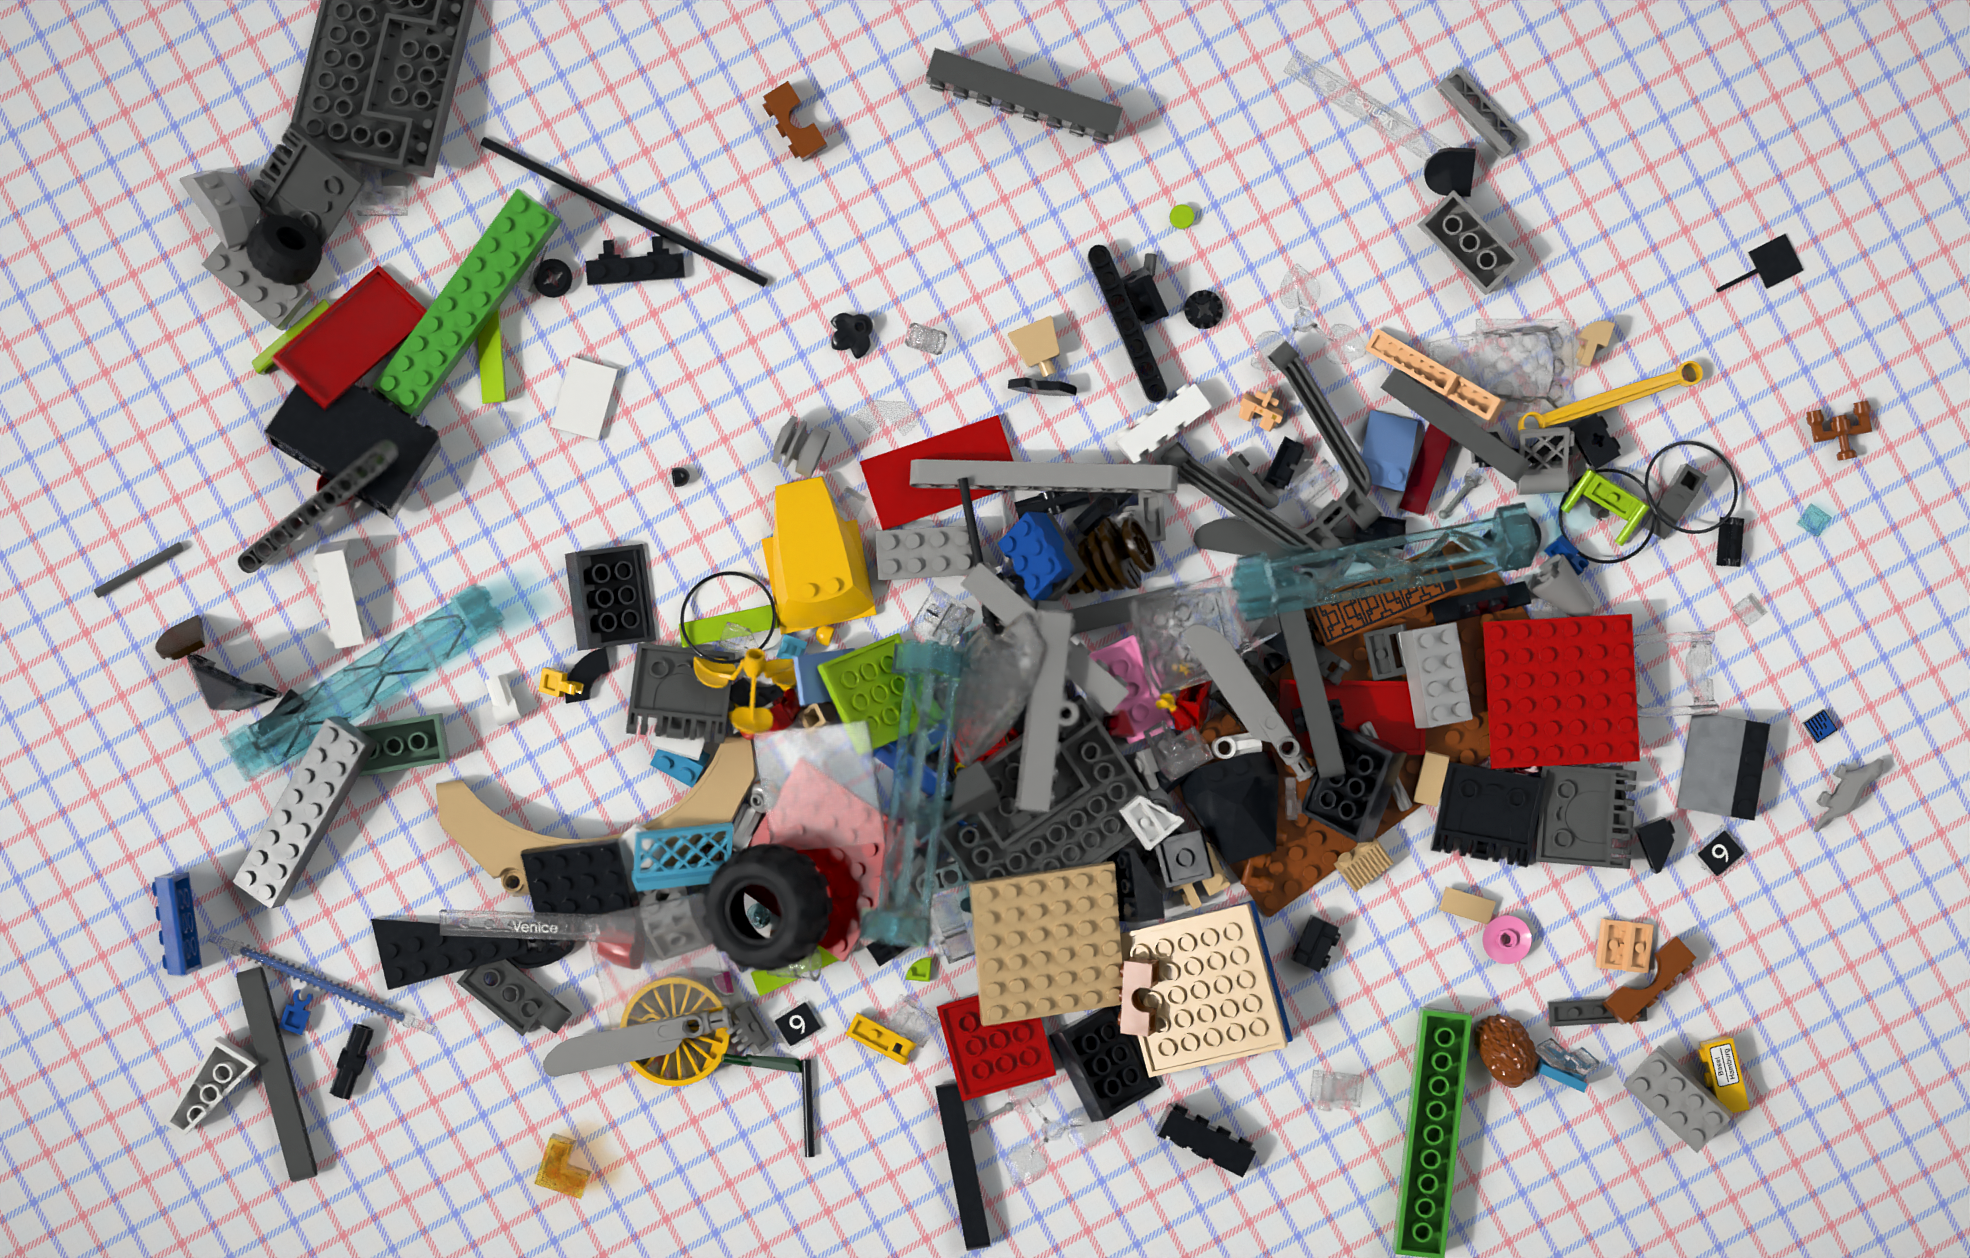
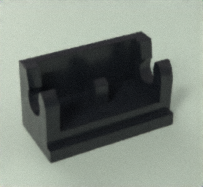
(1144, 296)

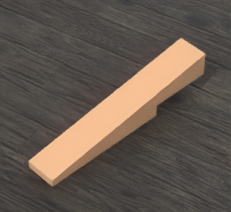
(1435, 375)

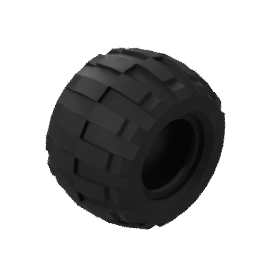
(802, 899)

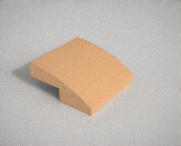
(1624, 945)

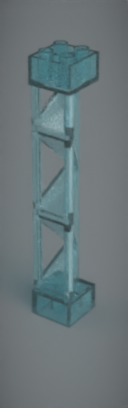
(1511, 549)
(352, 690)
(911, 920)

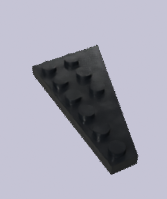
(419, 953)

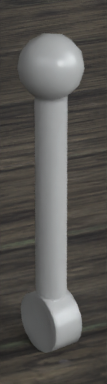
(972, 1124)

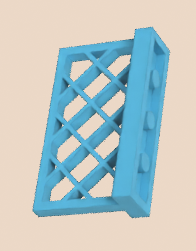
(682, 872)

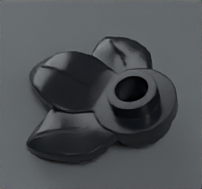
(849, 336)

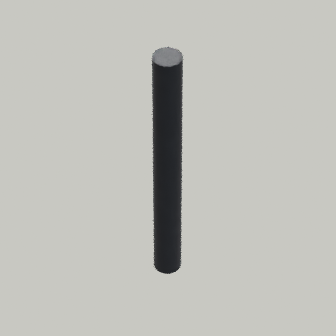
(807, 1107)

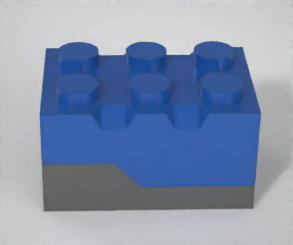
(1042, 556)

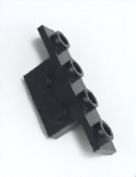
(1480, 603)

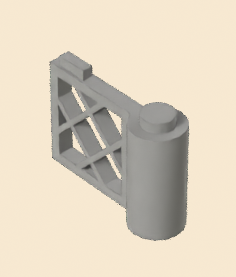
(1543, 476)

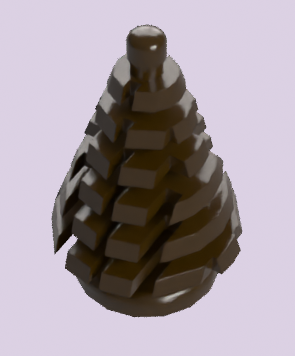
(1114, 557)

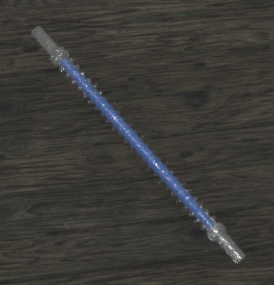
(237, 948)

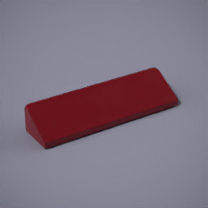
(1425, 471)
(1118, 724)

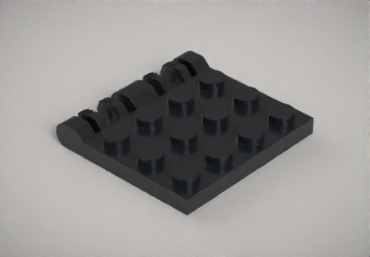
(1488, 809)
(577, 878)

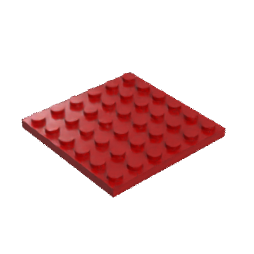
(1561, 691)
(853, 884)

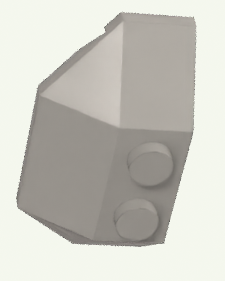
(224, 204)

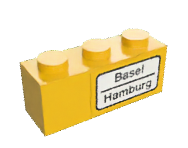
(1724, 1072)

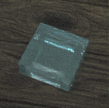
(1814, 520)

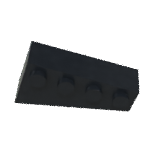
(1205, 1139)

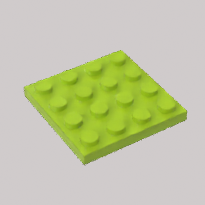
(868, 690)

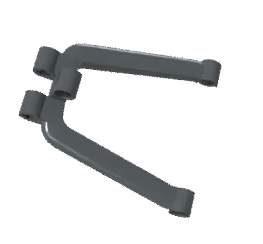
(1351, 502)

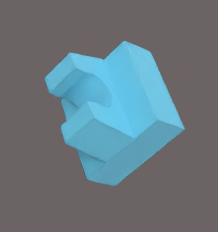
(791, 647)

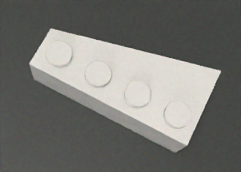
(1163, 424)
(339, 594)
(211, 1082)

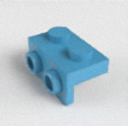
(680, 767)

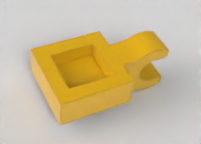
(556, 684)

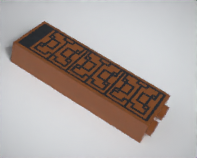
(1353, 616)

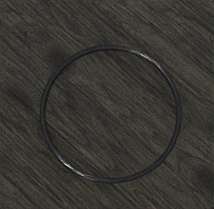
(1663, 519)
(1623, 558)
(705, 580)

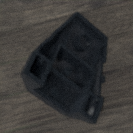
(226, 691)
(1236, 804)

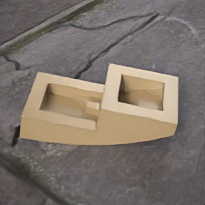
(1431, 778)
(1467, 905)

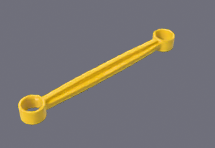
(1614, 397)

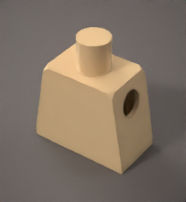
(1037, 345)

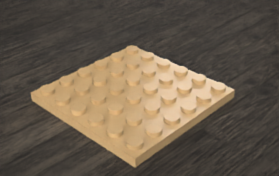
(1047, 942)
(1209, 992)

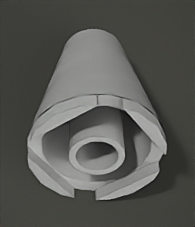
(1561, 587)

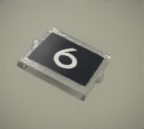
(1720, 853)
(797, 1024)

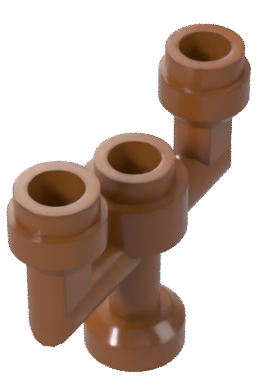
(1841, 427)
(1264, 883)

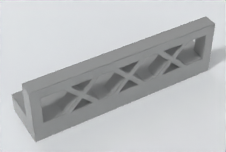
(1475, 116)

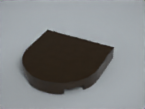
(181, 639)

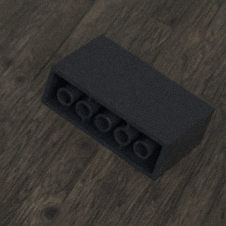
(348, 429)

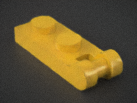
(880, 1038)

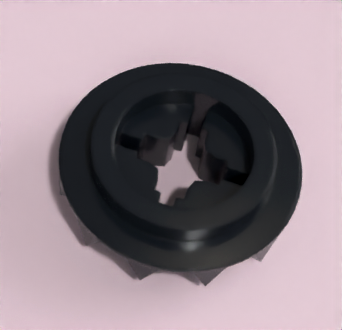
(564, 281)
(1192, 311)

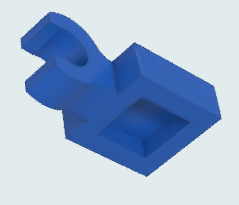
(1563, 546)

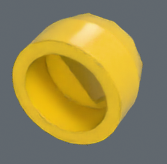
(824, 635)

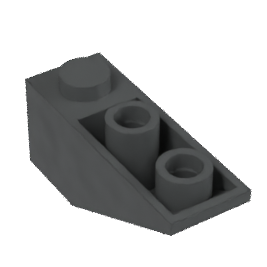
(1676, 498)

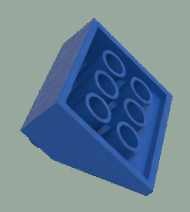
(177, 923)

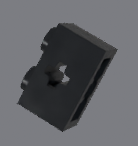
(1596, 454)

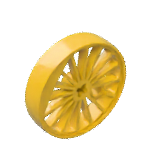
(719, 1046)

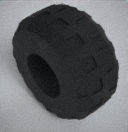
(284, 249)

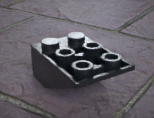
(1136, 891)

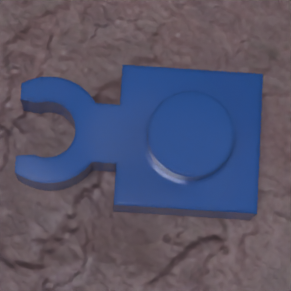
(296, 1016)

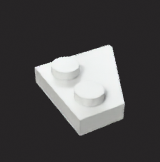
(1149, 821)

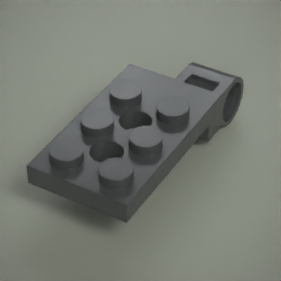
(531, 999)

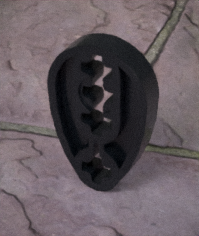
(548, 954)

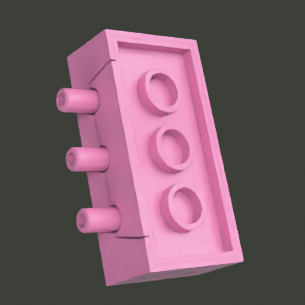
(1125, 660)

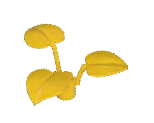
(718, 675)

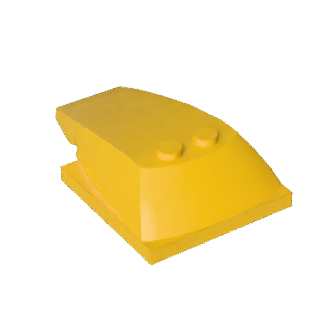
(815, 560)

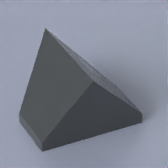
(974, 791)

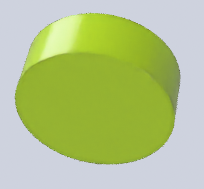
(1181, 216)

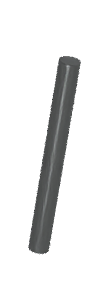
(138, 569)

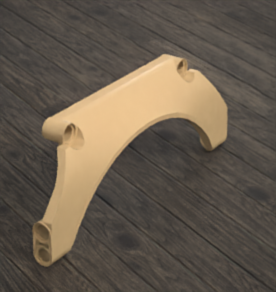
(499, 844)

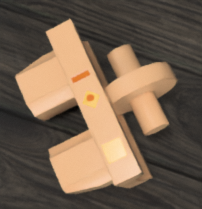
(1270, 413)

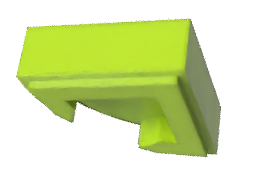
(920, 970)

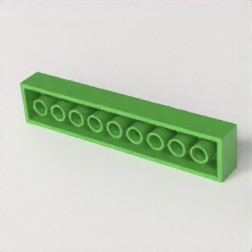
(467, 302)
(1432, 1133)

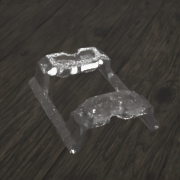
(1697, 682)

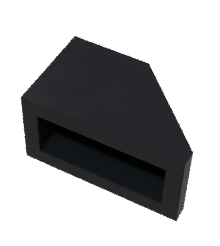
(1656, 841)

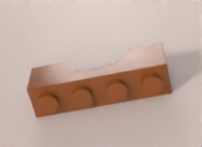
(1671, 961)

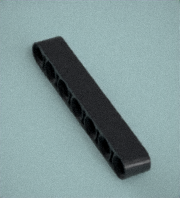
(1126, 311)
(963, 1167)

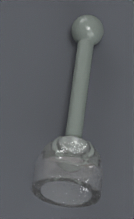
(1472, 480)

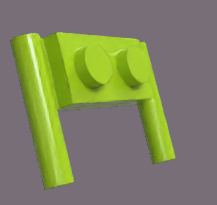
(1612, 498)

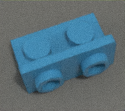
(1568, 1078)

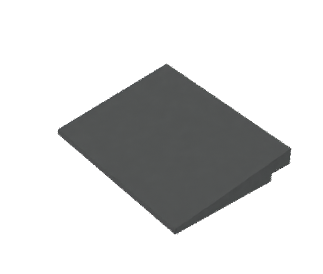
(383, 79)
(1076, 831)

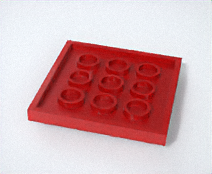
(993, 1055)

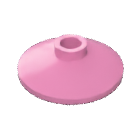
(1518, 944)

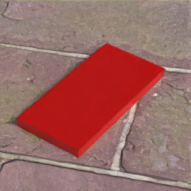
(350, 337)
(889, 472)
(1380, 702)

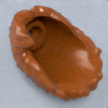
(1506, 1050)

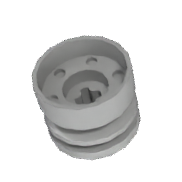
(800, 446)

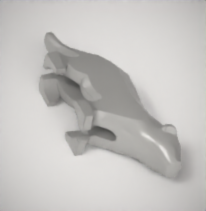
(1848, 791)

